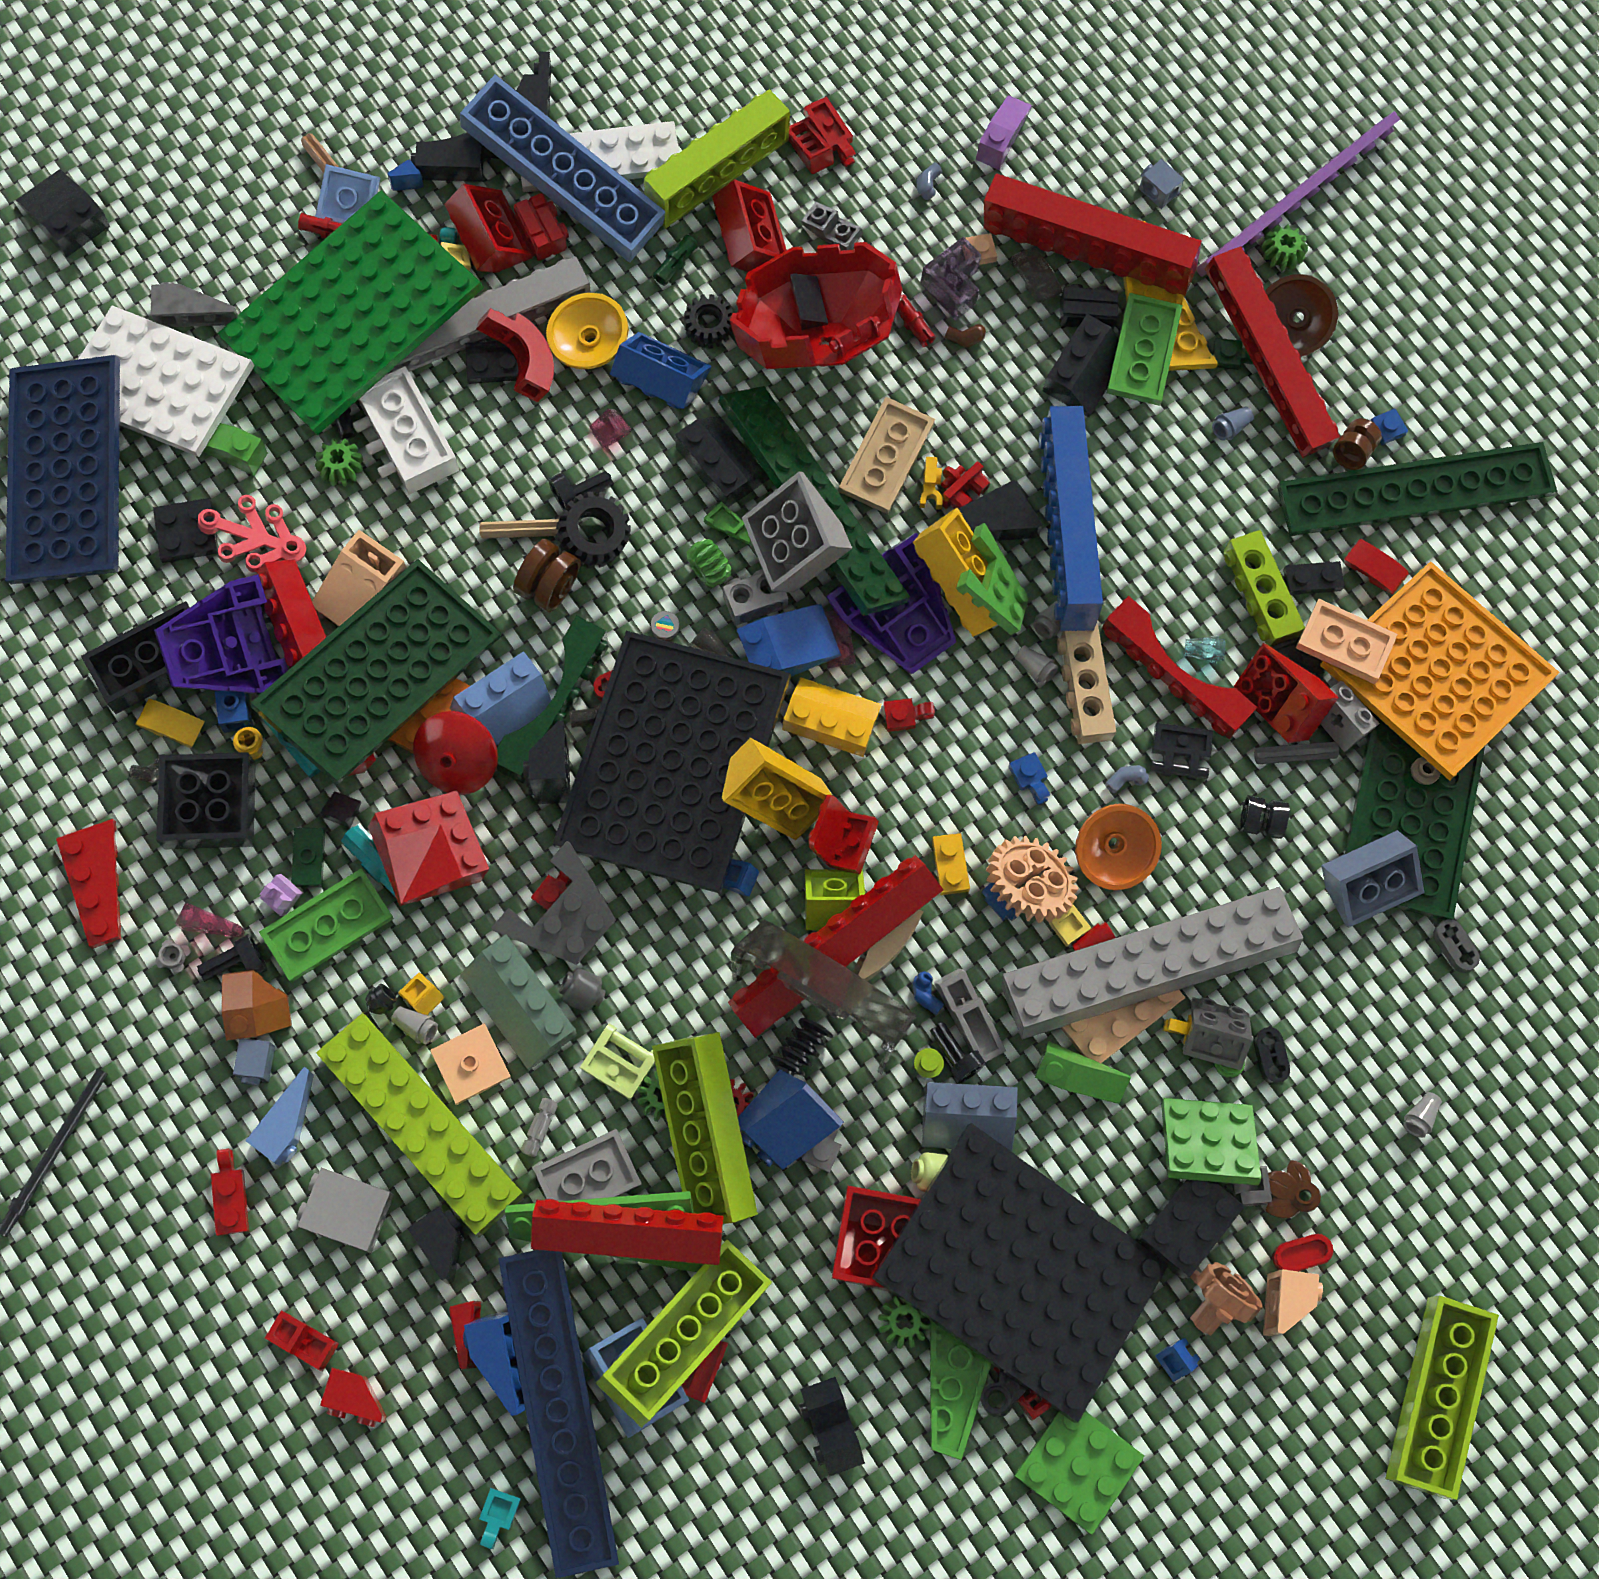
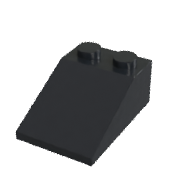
(64, 212)

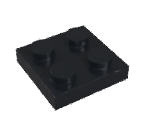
(179, 531)

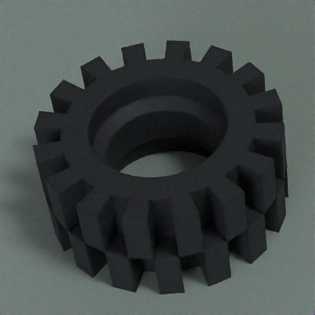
(704, 307)

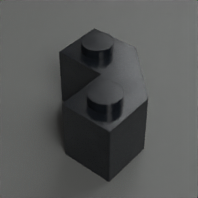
(832, 1427)

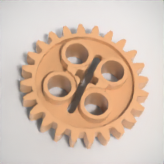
(1041, 896)

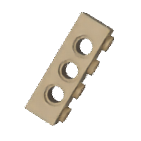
(1102, 725)

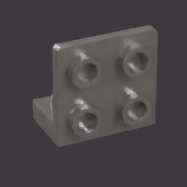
(1218, 1033)

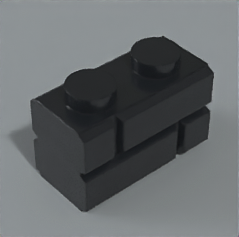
(1097, 302)

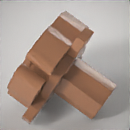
(1226, 1298)

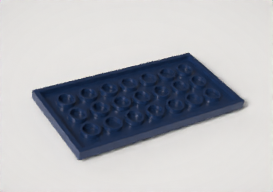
(63, 470)

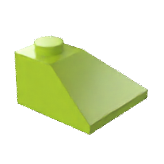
(829, 894)

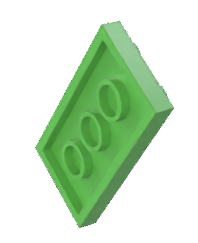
(1144, 349)
(326, 925)

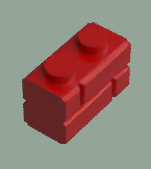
(541, 227)

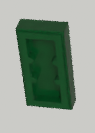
(308, 857)

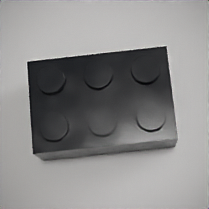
(1190, 1225)

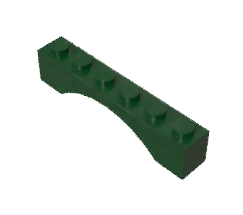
(582, 647)

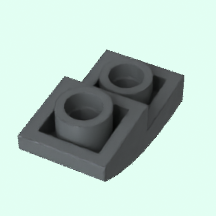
(829, 227)

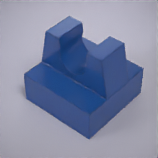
(1177, 1360)

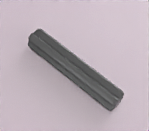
(1296, 753)

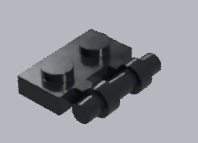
(1181, 742)

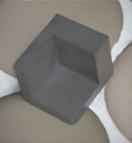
(1254, 1194)

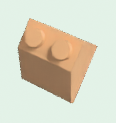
(1289, 1299)

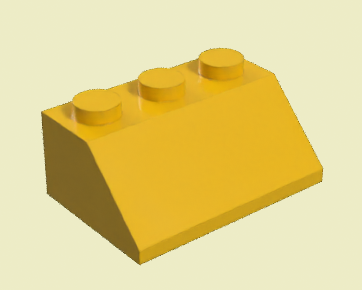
(831, 716)

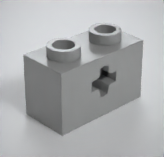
(1348, 718)

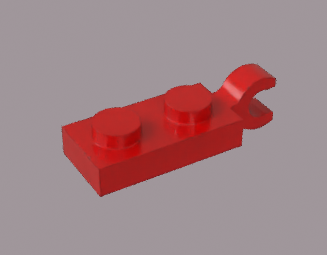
(831, 128)
(229, 1196)

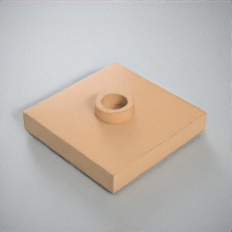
(470, 1064)

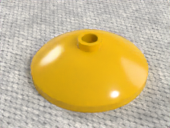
(586, 318)

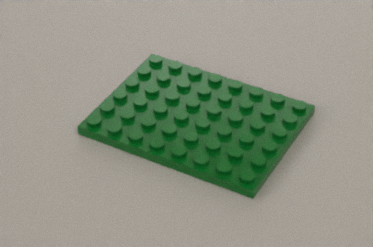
(350, 311)

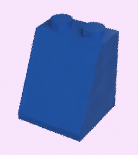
(786, 1120)

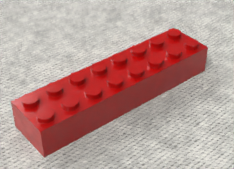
(1091, 234)

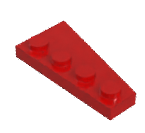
(93, 877)

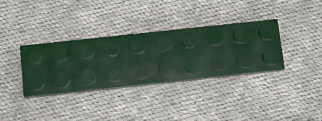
(783, 455)
(1416, 488)

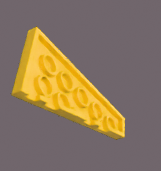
(1190, 346)

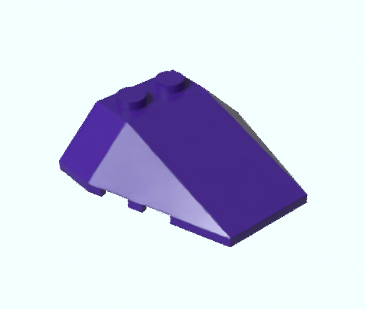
(908, 632)
(222, 642)

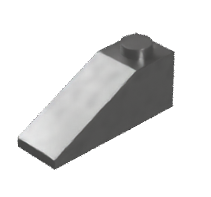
(183, 307)

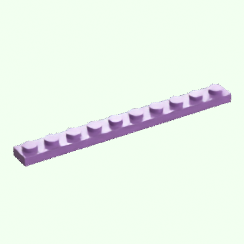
(1308, 187)

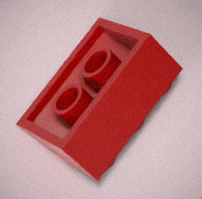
(748, 225)
(488, 228)

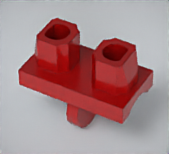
(972, 478)

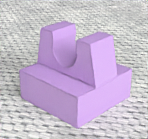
(280, 894)

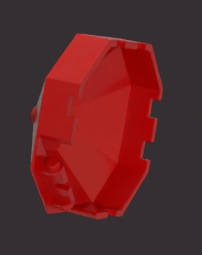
(858, 295)

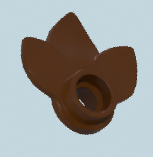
(1287, 1188)

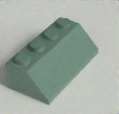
(518, 1002)

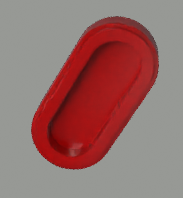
(1303, 1253)

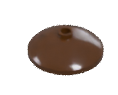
(1315, 301)

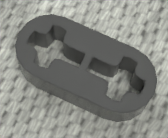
(1456, 946)

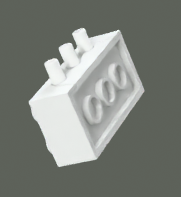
(405, 432)

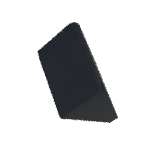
(341, 809)

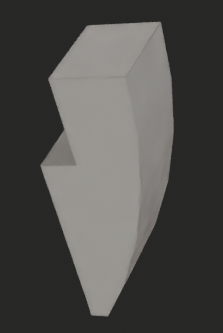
(969, 1014)

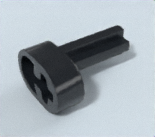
(565, 493)
(243, 951)
(962, 1065)

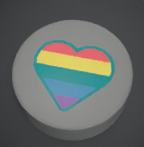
(665, 625)

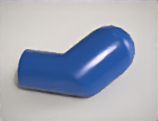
(923, 993)

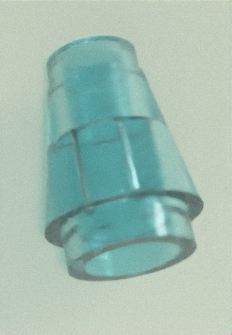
(1206, 648)

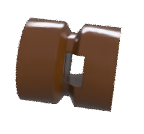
(1357, 444)

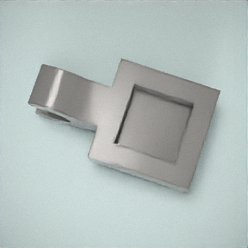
(824, 1153)

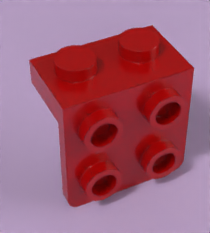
(842, 836)

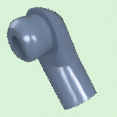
(925, 181)

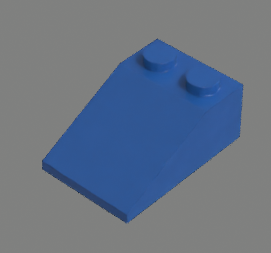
(790, 640)
(494, 1355)

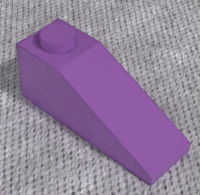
(1002, 132)

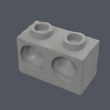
(758, 603)

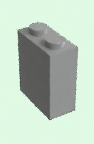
(344, 1210)

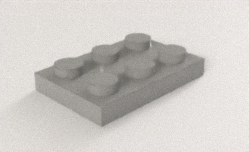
(589, 1171)

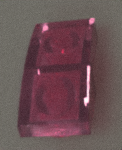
(843, 640)

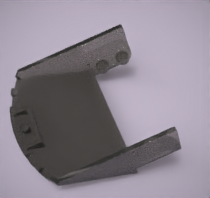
(825, 984)

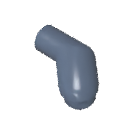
(1125, 774)

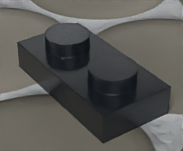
(1314, 578)

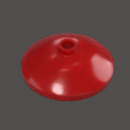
(464, 743)

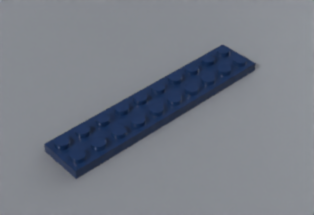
(558, 1412)

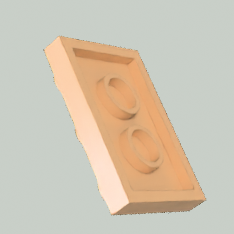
(1346, 641)

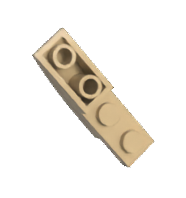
(887, 949)

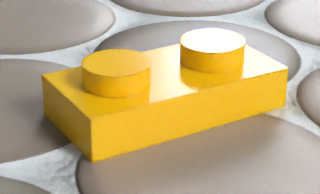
(950, 863)

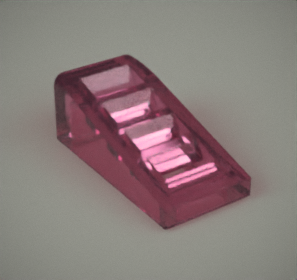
(198, 920)

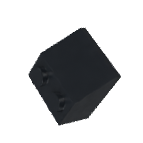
(439, 1241)

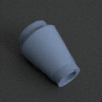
(1232, 423)

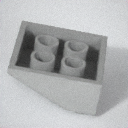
(795, 534)

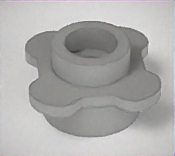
(169, 948)

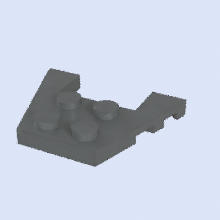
(571, 922)

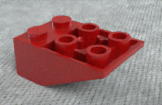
(1285, 694)

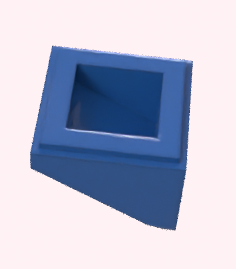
(405, 177)
(741, 877)

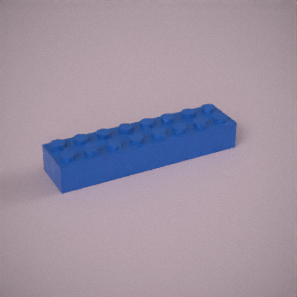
(1071, 519)

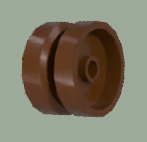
(546, 575)

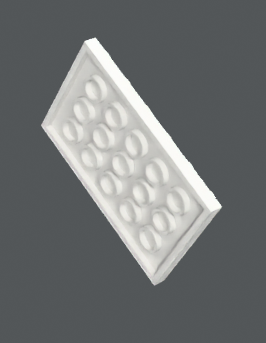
(169, 380)

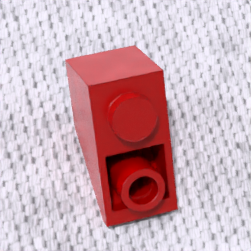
(352, 1395)

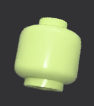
(926, 1168)

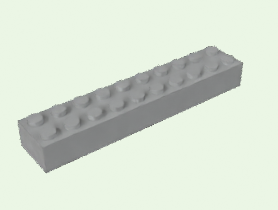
(1151, 962)

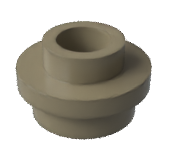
(1422, 777)

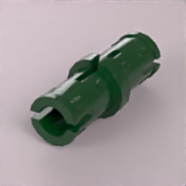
(675, 260)

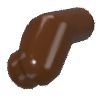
(967, 337)

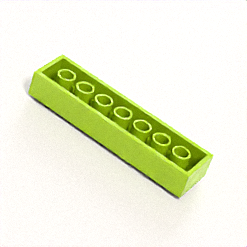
(420, 1124)

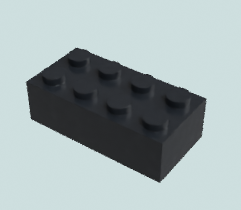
(131, 664)

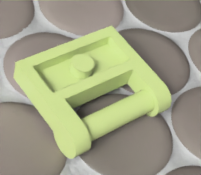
(613, 1069)

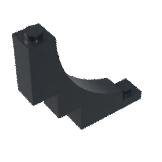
(463, 156)

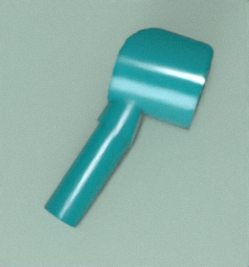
(448, 235)

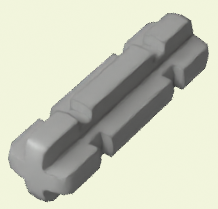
(539, 1127)

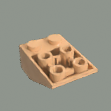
(356, 577)

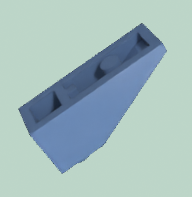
(283, 1123)

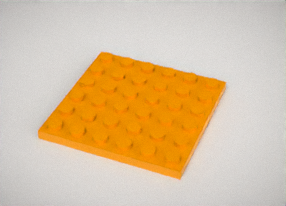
(1449, 673)

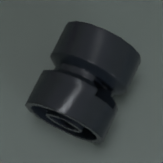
(1274, 819)

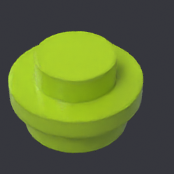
(928, 1063)

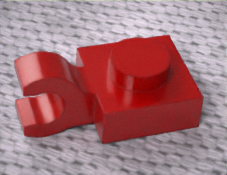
(902, 714)
(551, 890)

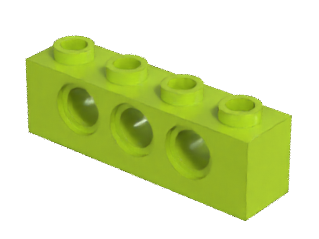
(1254, 549)

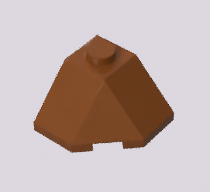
(252, 1006)

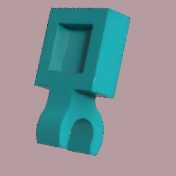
(499, 1513)

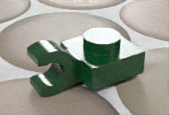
(1230, 353)

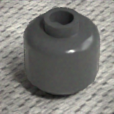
(582, 990)

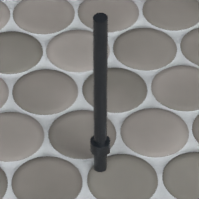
(19, 1205)

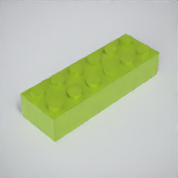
(718, 156)
(705, 1126)
(683, 1334)
(1442, 1397)

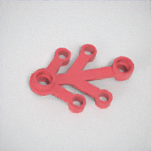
(255, 536)

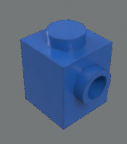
(233, 710)

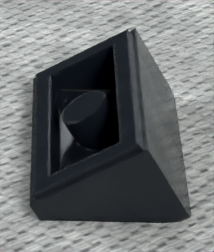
(808, 301)

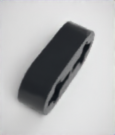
(1278, 1054)

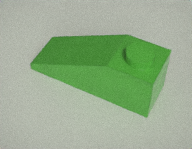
(237, 448)
(1080, 1074)

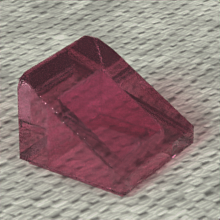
(610, 427)

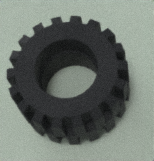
(606, 512)

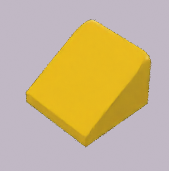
(421, 994)

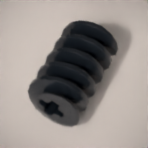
(800, 1047)

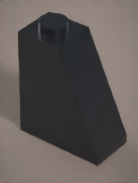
(1004, 513)

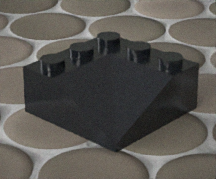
(206, 800)

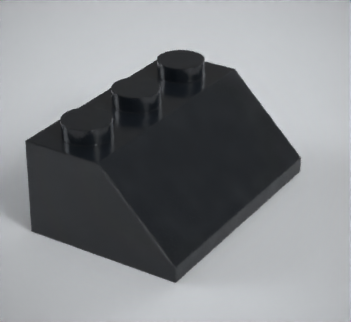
(1084, 366)
(720, 459)
(549, 767)

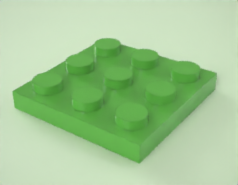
(1210, 1141)
(1079, 1468)

